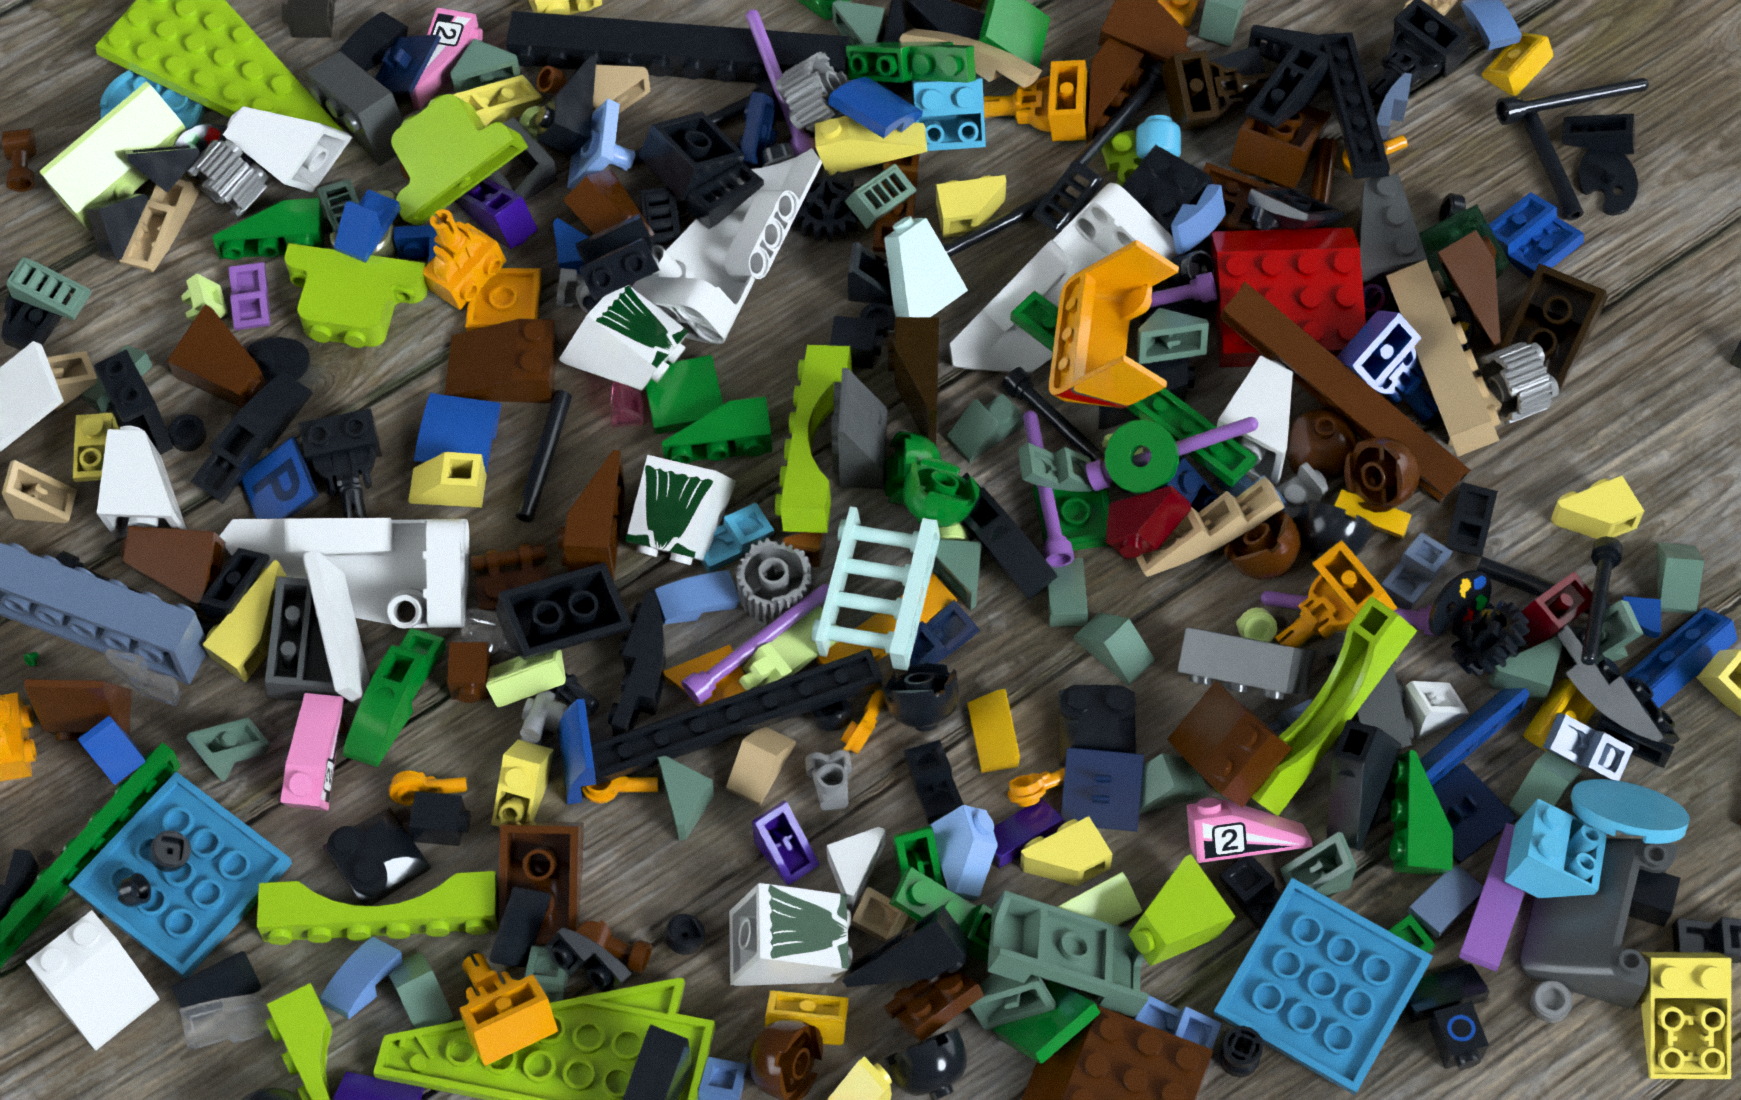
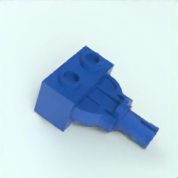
(1388, 362)

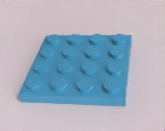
(199, 902)
(1323, 985)

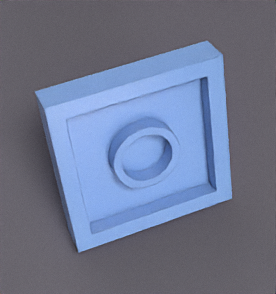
(601, 147)

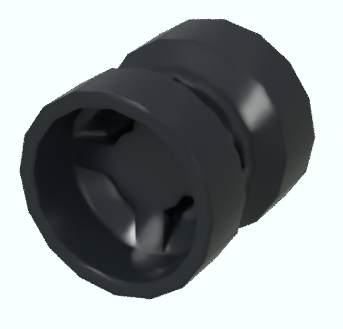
(1190, 266)
(1241, 1060)

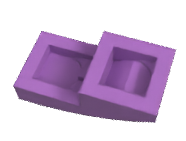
(249, 296)

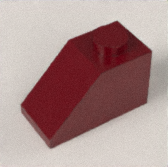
(1145, 521)
(1556, 609)

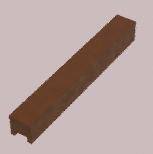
(1338, 387)

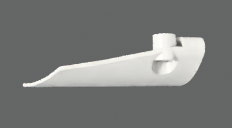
(1099, 229)
(713, 269)
(380, 559)

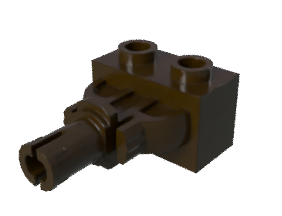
(1205, 90)

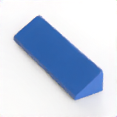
(1685, 654)
(1473, 733)

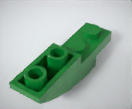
(911, 61)
(389, 696)
(920, 895)

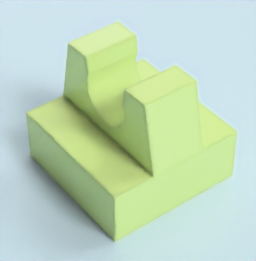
(202, 292)
(764, 668)

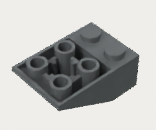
(858, 434)

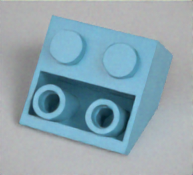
(951, 113)
(1555, 854)

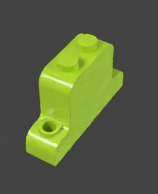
(448, 155)
(351, 298)

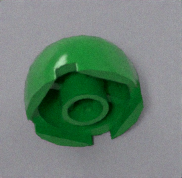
(909, 448)
(945, 496)

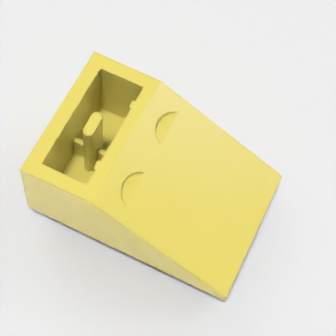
(1687, 1015)

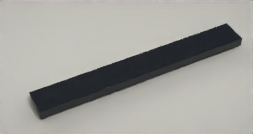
(735, 715)

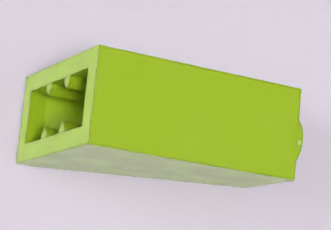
(1181, 915)

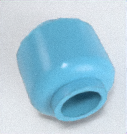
(1158, 131)

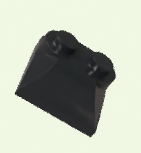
(1289, 209)
(1096, 719)
(375, 857)

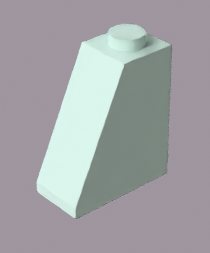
(920, 270)

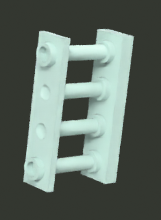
(905, 610)

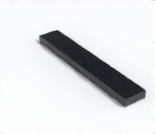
(1354, 107)

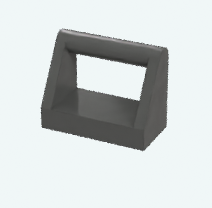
(537, 161)

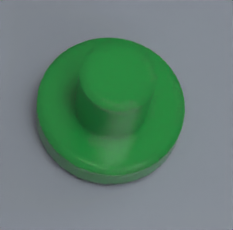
(31, 658)

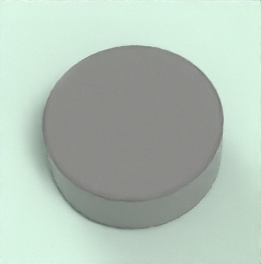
(1551, 1001)

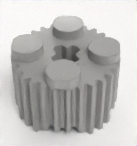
(808, 91)
(228, 177)
(1519, 380)
(772, 580)

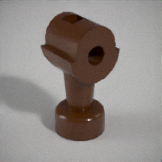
(18, 147)
(635, 955)

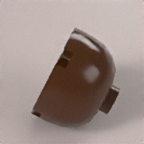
(1322, 441)
(1382, 473)
(1267, 549)
(784, 1058)

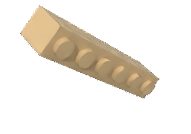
(1443, 359)

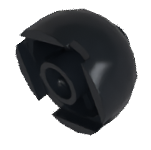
(1325, 525)
(922, 695)
(930, 1065)

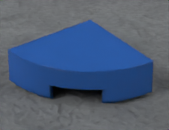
(1647, 614)

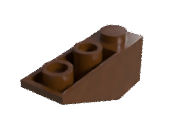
(1112, 77)

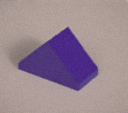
(784, 843)

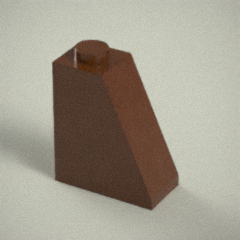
(1145, 28)
(602, 202)
(216, 361)
(175, 559)

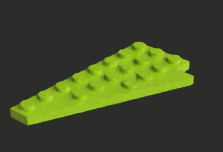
(209, 57)
(582, 1061)

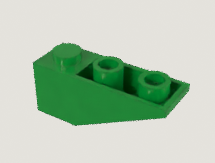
(272, 229)
(728, 431)
(1421, 830)

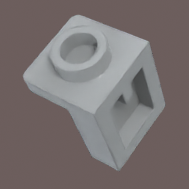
(1305, 486)

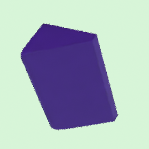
(1023, 827)
(365, 1087)

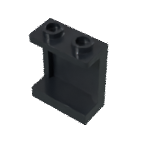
(617, 257)
(132, 399)

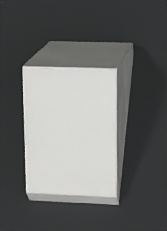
(1432, 706)
(854, 861)

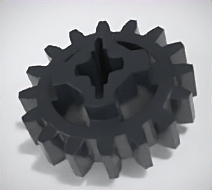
(813, 212)
(1490, 638)

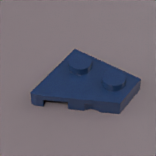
(758, 135)

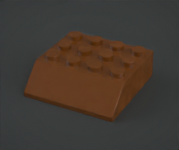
(1121, 1061)

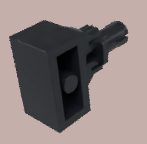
(1421, 45)
(342, 451)

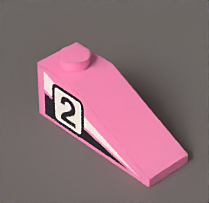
(456, 34)
(313, 753)
(1228, 831)

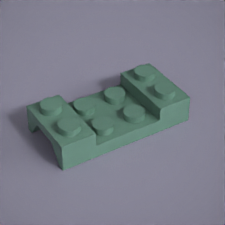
(1066, 949)

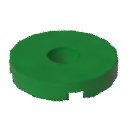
(1127, 441)

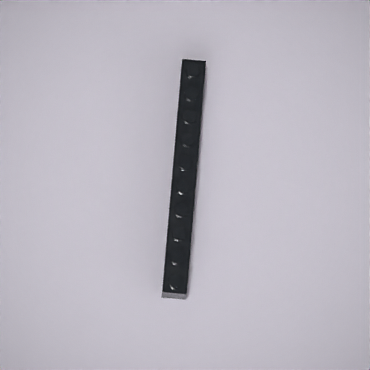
(662, 47)

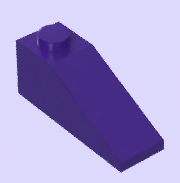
(499, 213)

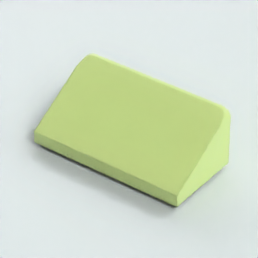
(796, 643)
(524, 678)
(1108, 902)

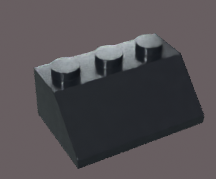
(561, 611)

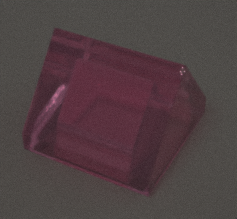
(626, 406)

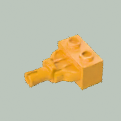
(1051, 103)
(463, 261)
(1334, 597)
(15, 746)
(504, 1014)

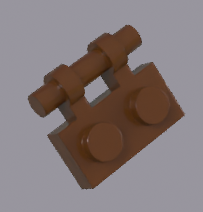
(1235, 196)
(490, 586)
(933, 1002)

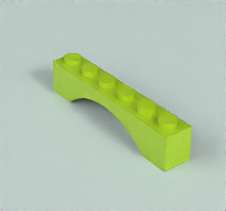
(806, 490)
(1368, 651)
(459, 904)
(306, 1033)

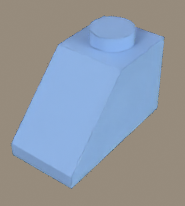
(965, 849)

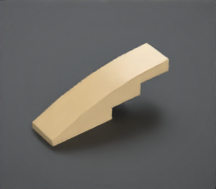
(989, 60)
(160, 223)
(1213, 527)

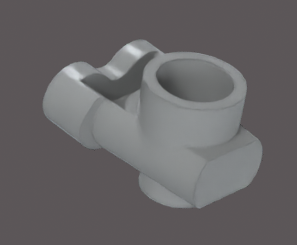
(574, 290)
(541, 715)
(830, 777)

